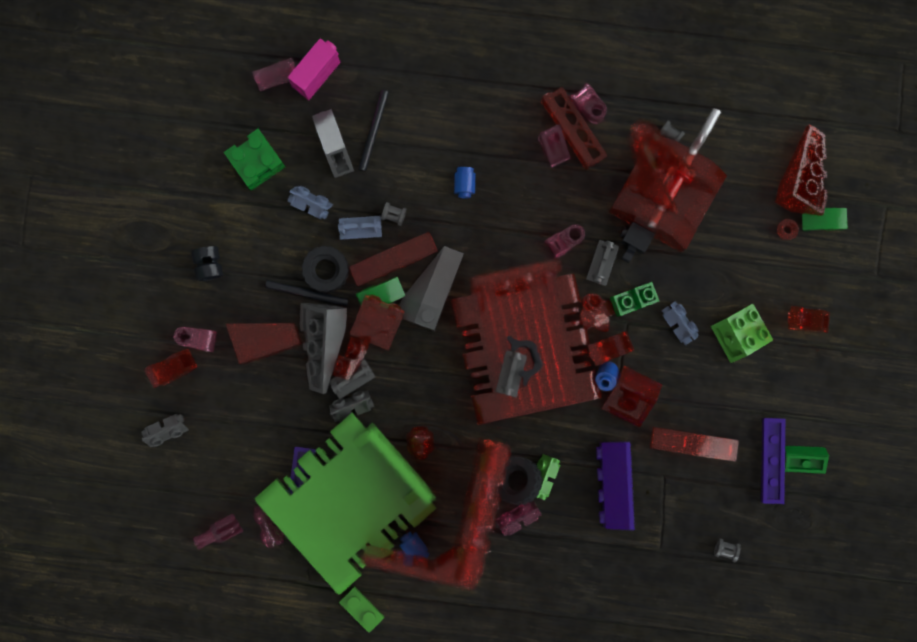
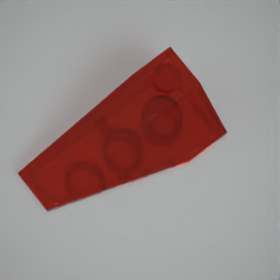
(803, 181)

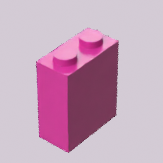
(314, 68)

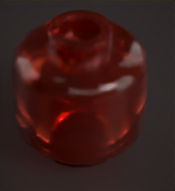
(420, 442)

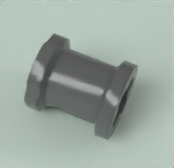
(670, 132)
(400, 212)
(727, 550)

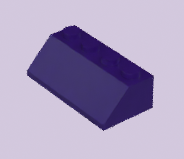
(616, 485)

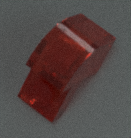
(808, 320)
(610, 348)
(171, 369)

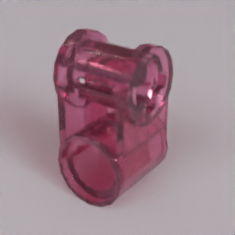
(587, 100)
(564, 241)
(199, 338)

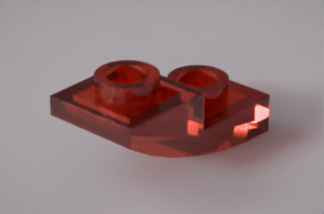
(347, 365)

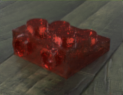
(377, 321)

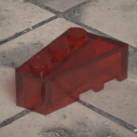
(262, 339)

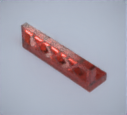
(569, 130)

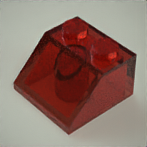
(632, 396)

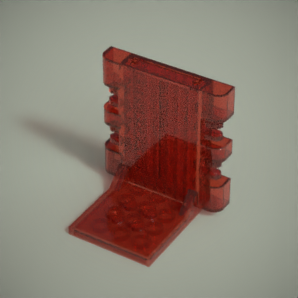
(526, 307)
(463, 561)

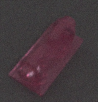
(274, 74)
(510, 520)
(269, 533)

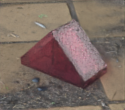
(554, 145)

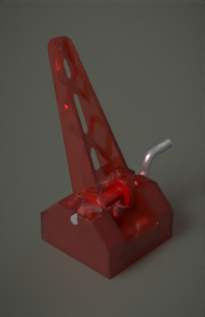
(661, 173)

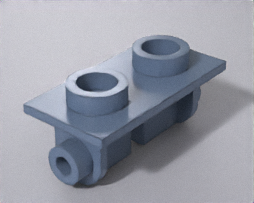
(303, 197)
(360, 227)
(686, 328)

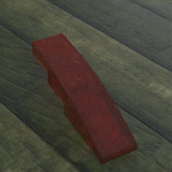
(393, 259)
(694, 444)

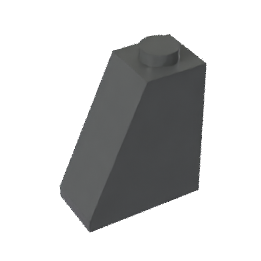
(332, 143)

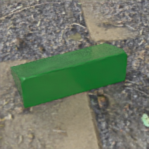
(806, 459)

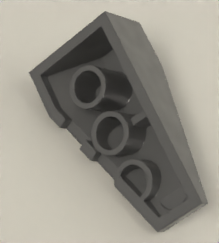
(429, 293)
(324, 332)

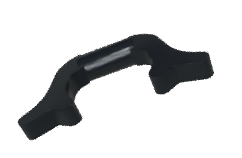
(532, 347)

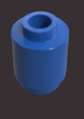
(464, 182)
(607, 376)
(413, 544)

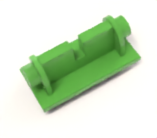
(549, 468)

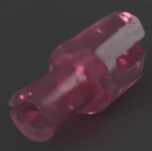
(219, 532)

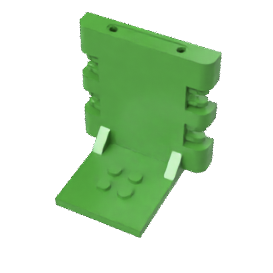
(347, 501)

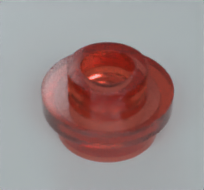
(793, 229)

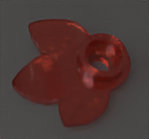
(598, 315)

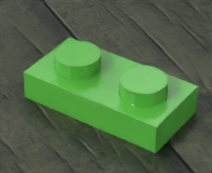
(362, 609)

